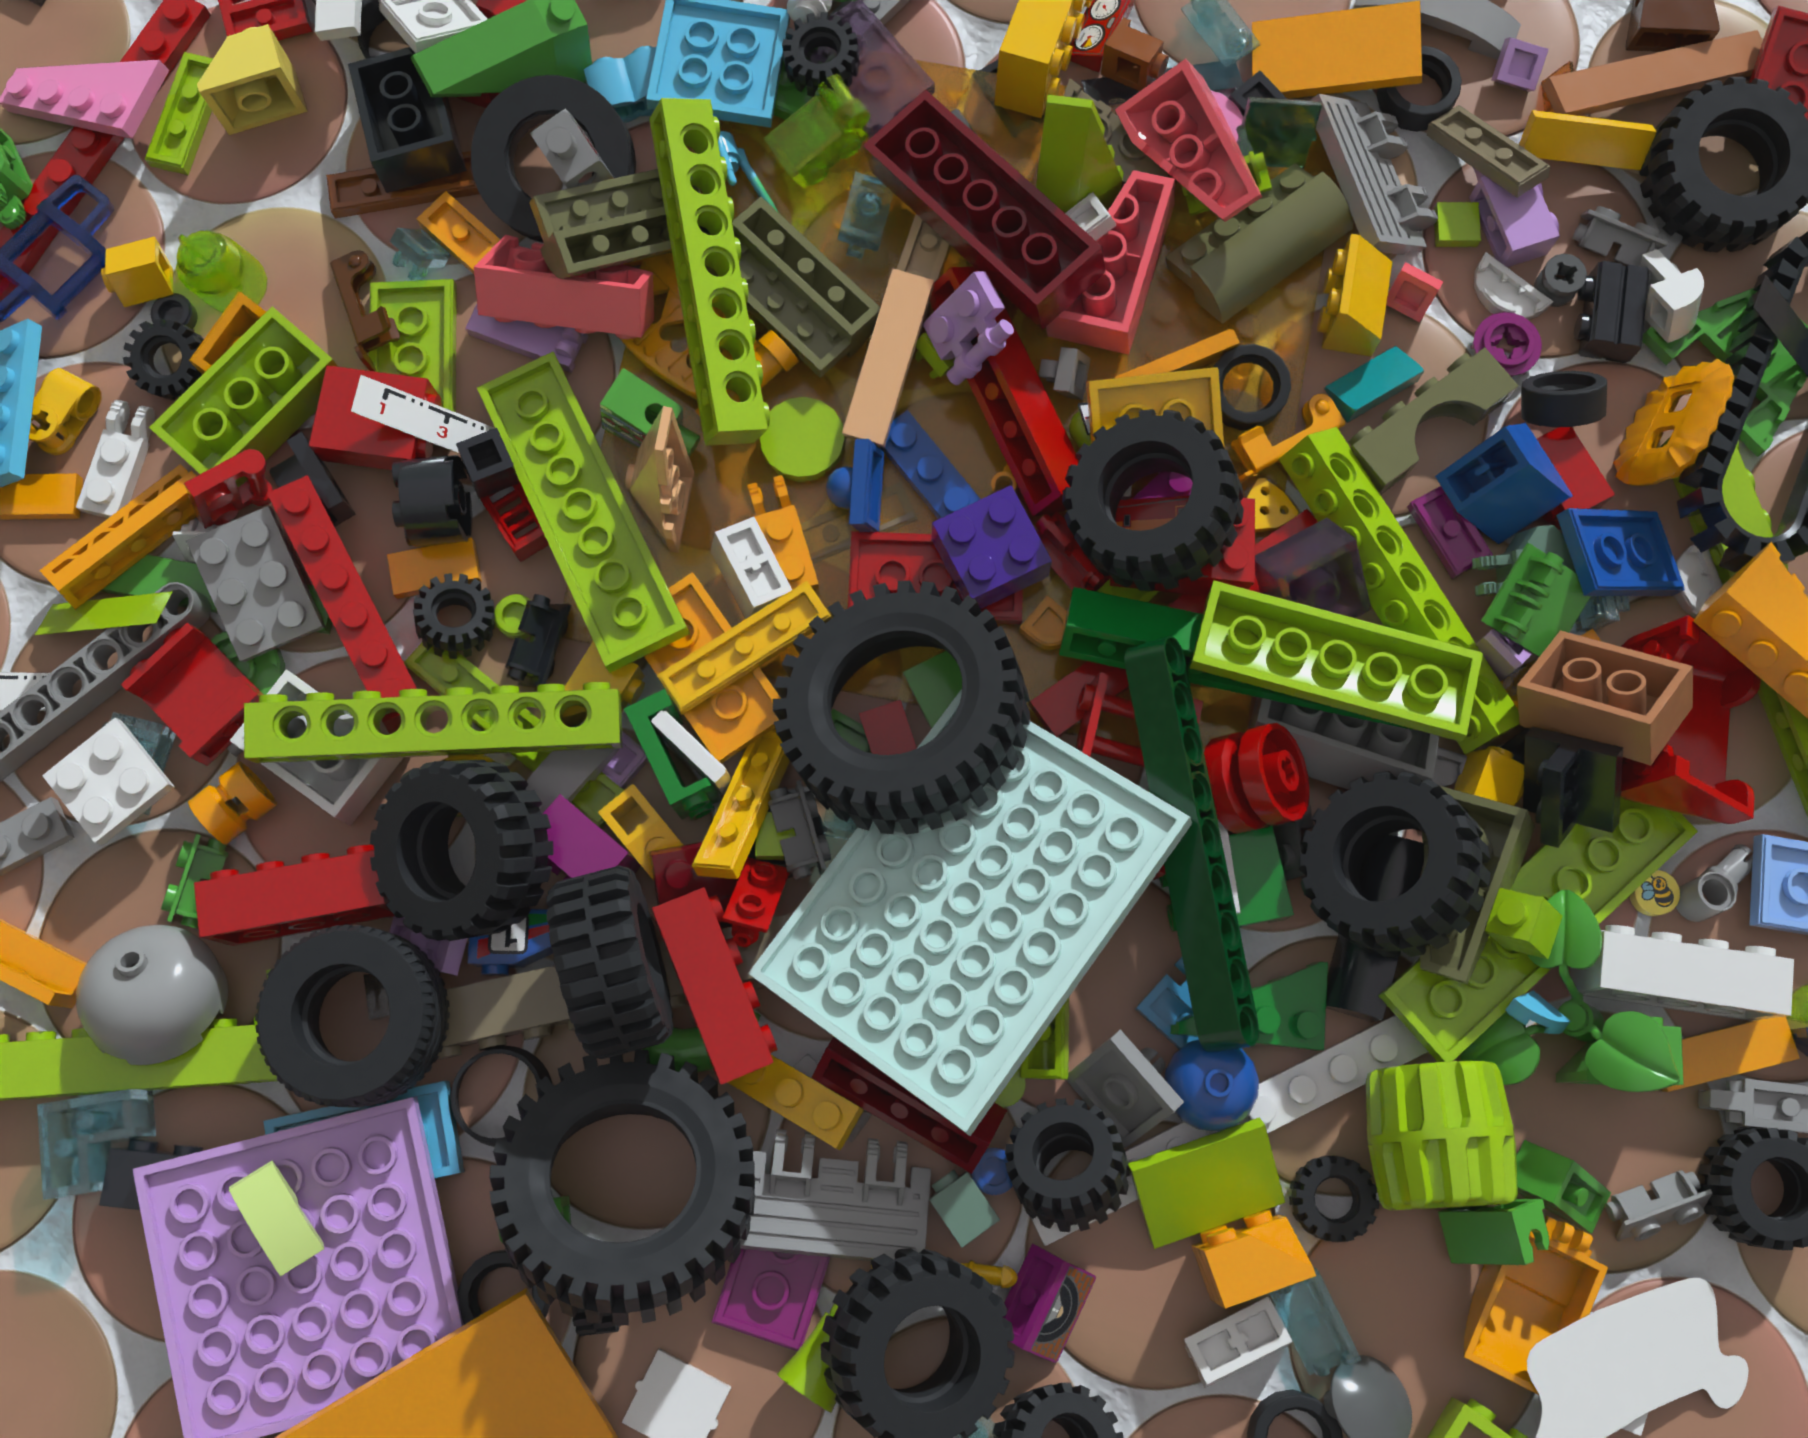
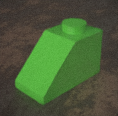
(1561, 1184)

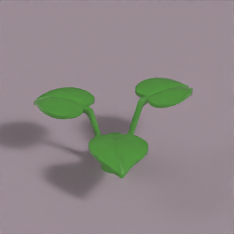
(1629, 1046)

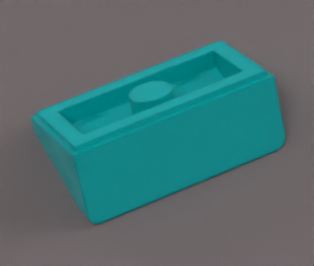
(1373, 383)

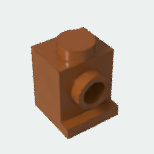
(1133, 57)

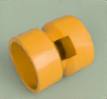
(220, 814)

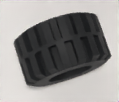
(1062, 1130)
(1730, 1182)
(1061, 1403)

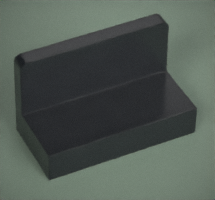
(305, 463)

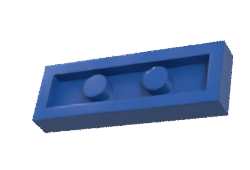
(926, 467)

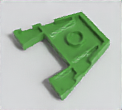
(1716, 331)

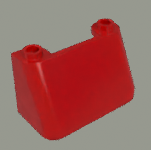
(1693, 763)

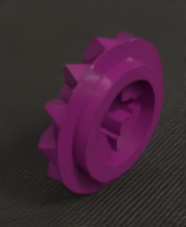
(1518, 332)

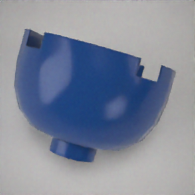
(1214, 1086)

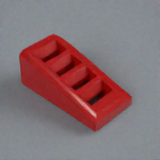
(528, 543)

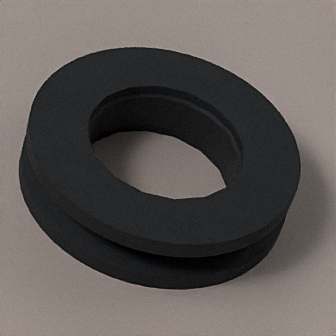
(524, 107)

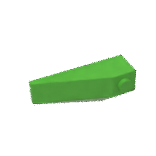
(508, 48)

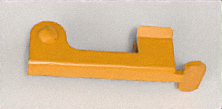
(1258, 453)

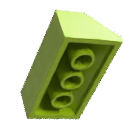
(248, 396)

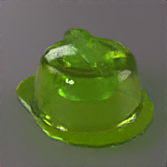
(218, 269)

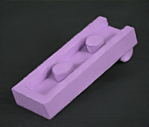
(528, 338)

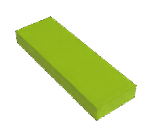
(181, 119)

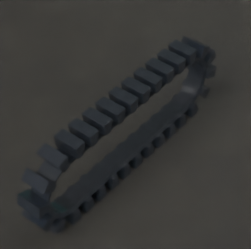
(1749, 360)

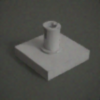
(1125, 1086)

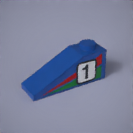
(512, 948)

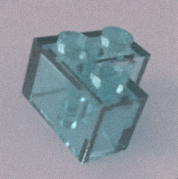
(79, 1135)

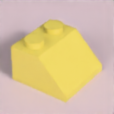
(251, 81)

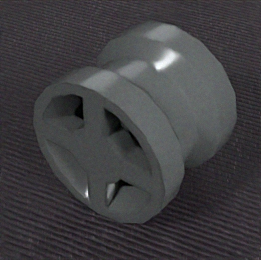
(1557, 289)

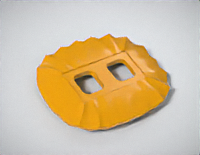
(1639, 458)

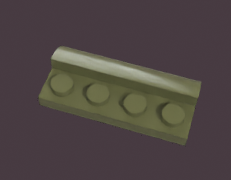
(603, 224)
(1263, 244)
(800, 290)

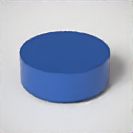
(991, 1172)

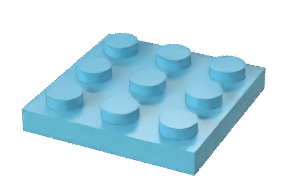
(720, 54)

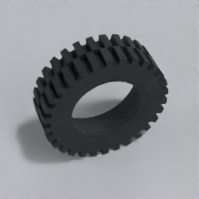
(936, 774)
(640, 1272)

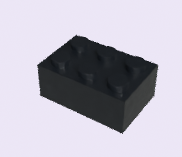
(405, 128)

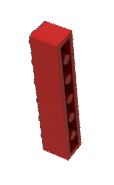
(1018, 413)
(342, 592)

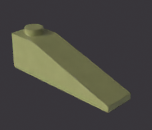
(1507, 835)

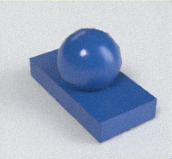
(860, 486)

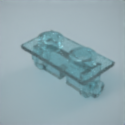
(1221, 29)

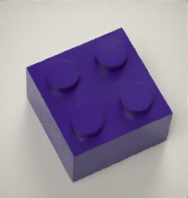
(991, 548)

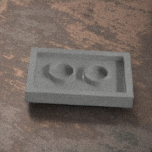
(255, 584)

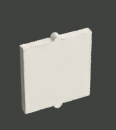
(676, 1400)

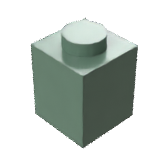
(962, 1207)

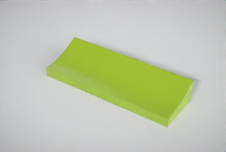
(1337, 661)

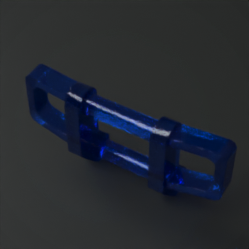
(49, 213)

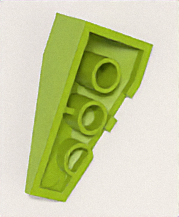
(1076, 155)

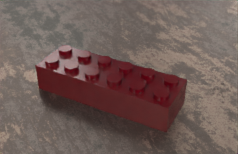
(985, 209)

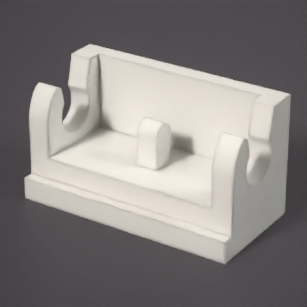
(749, 566)
(1237, 1342)

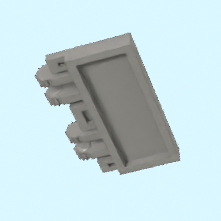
(1362, 163)
(834, 1211)

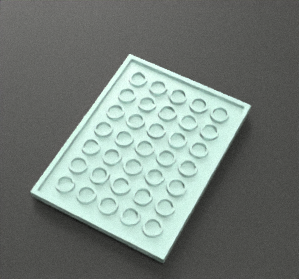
(969, 937)

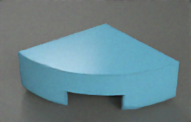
(1535, 1008)

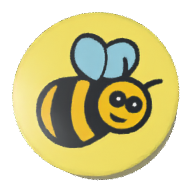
(1656, 895)

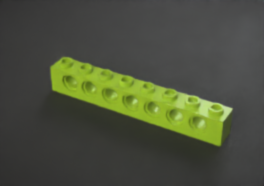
(692, 124)
(1394, 573)
(269, 742)

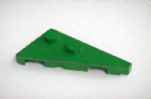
(1287, 1010)

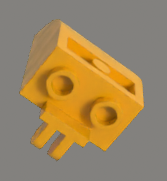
(1529, 1302)

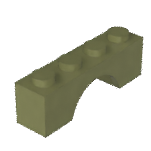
(1468, 393)

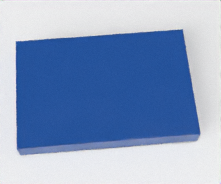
(1620, 552)

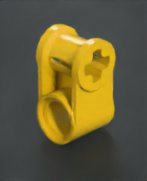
(63, 408)

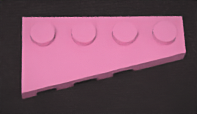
(87, 96)

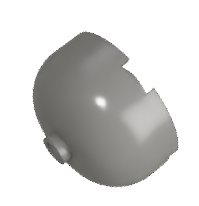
(150, 994)

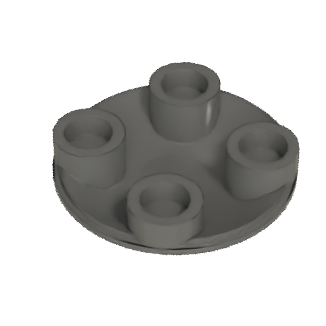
(1369, 1401)

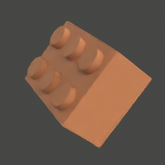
(1606, 695)

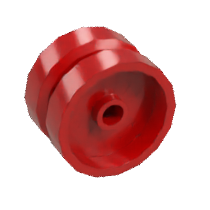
(1257, 778)

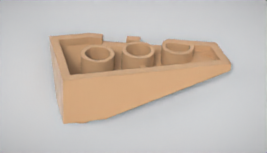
(662, 479)

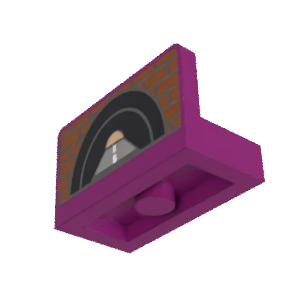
(1046, 1302)

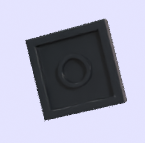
(1571, 783)

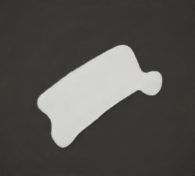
(1633, 1361)

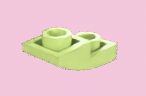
(276, 1218)

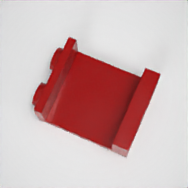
(194, 692)

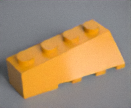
(1764, 624)

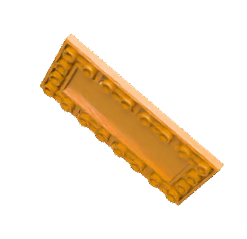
(481, 1381)

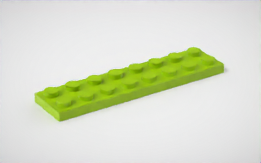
(583, 513)
(1589, 862)

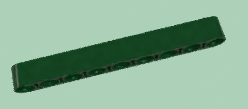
(1197, 866)

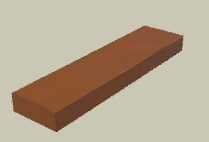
(363, 192)

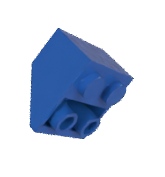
(1504, 483)

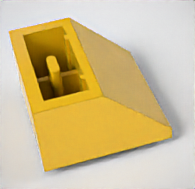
(1356, 298)

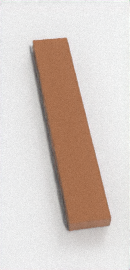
(1653, 75)

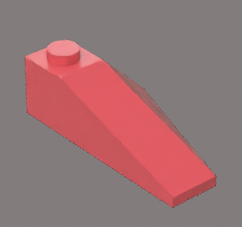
(1190, 139)

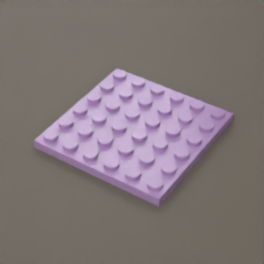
(271, 1349)

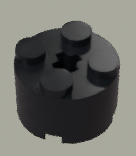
(432, 500)

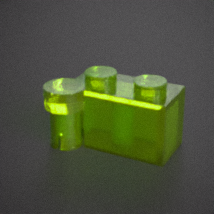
(820, 133)

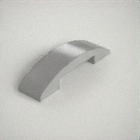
(1473, 19)
(567, 773)

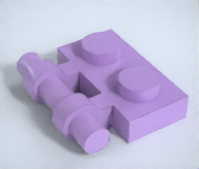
(960, 319)

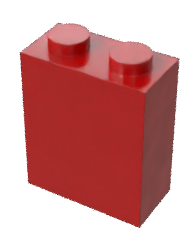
(357, 440)

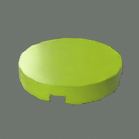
(803, 439)

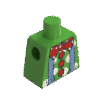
(632, 408)

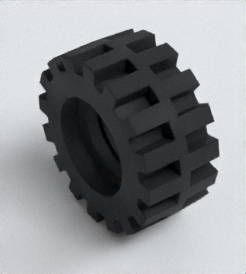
(1363, 1197)

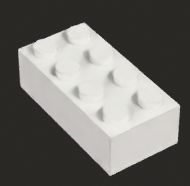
(1689, 975)

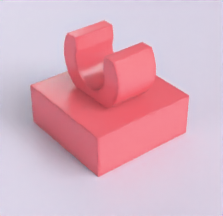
(1413, 292)

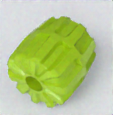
(1441, 1135)

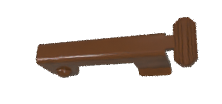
(369, 330)

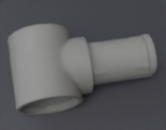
(1718, 884)

